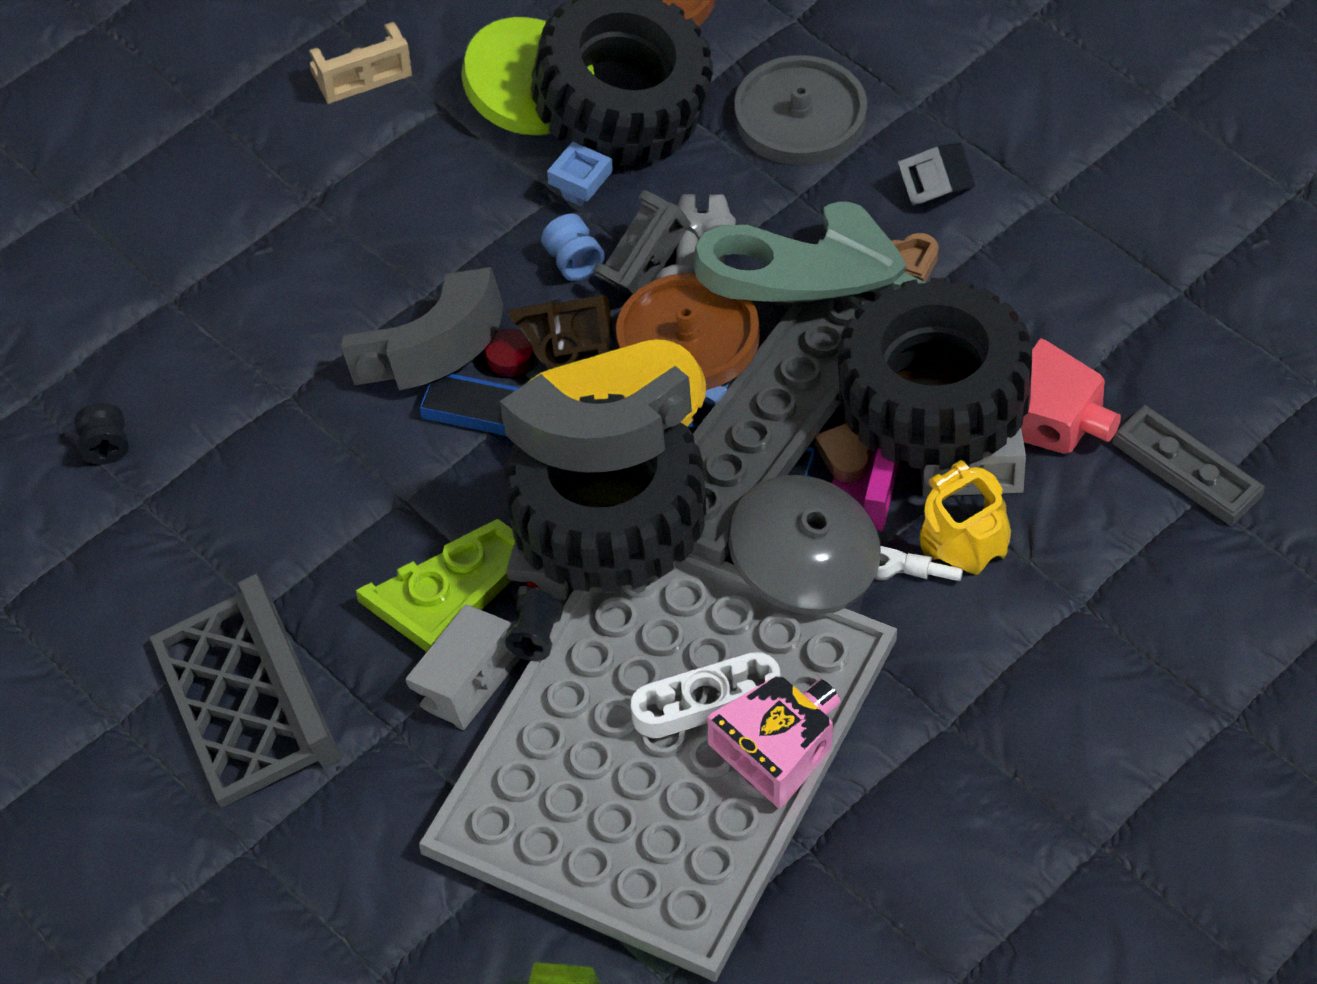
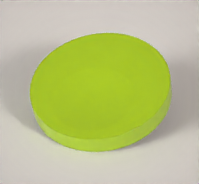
(500, 72)

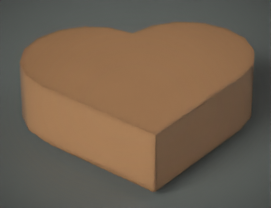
(919, 254)
(843, 453)

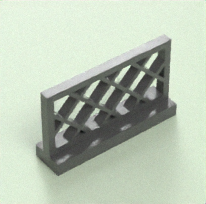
(288, 685)

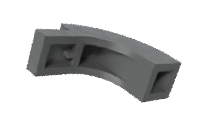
(436, 342)
(595, 435)

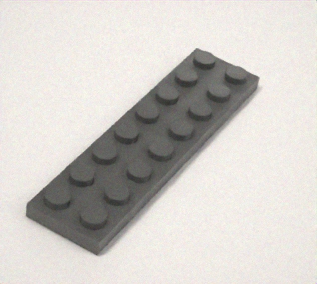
(771, 411)

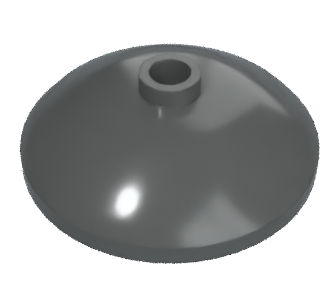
(795, 563)

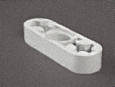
(696, 714)

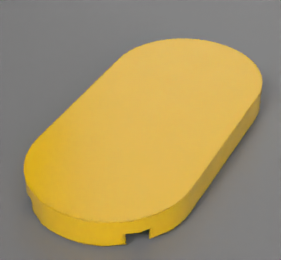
(628, 371)

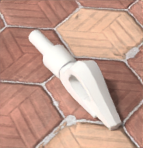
(913, 564)

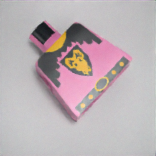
(775, 735)

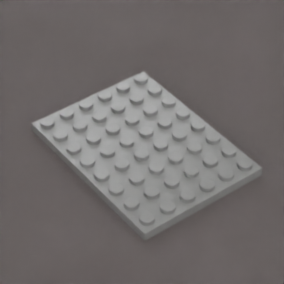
(635, 828)

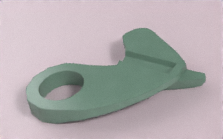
(845, 263)

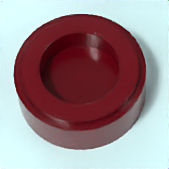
(509, 353)

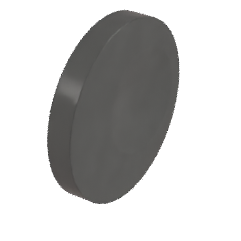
(800, 110)

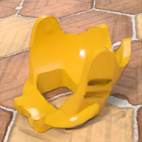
(978, 538)

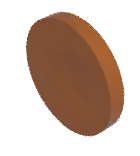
(680, 309)

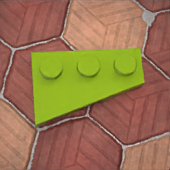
(431, 594)

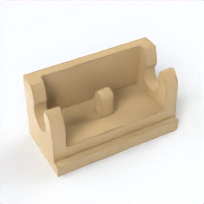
(363, 67)

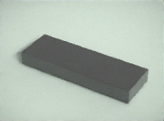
(1188, 465)

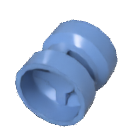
(571, 245)

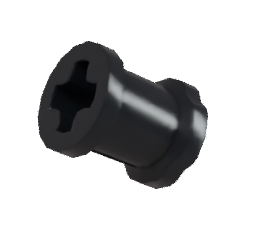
(534, 626)

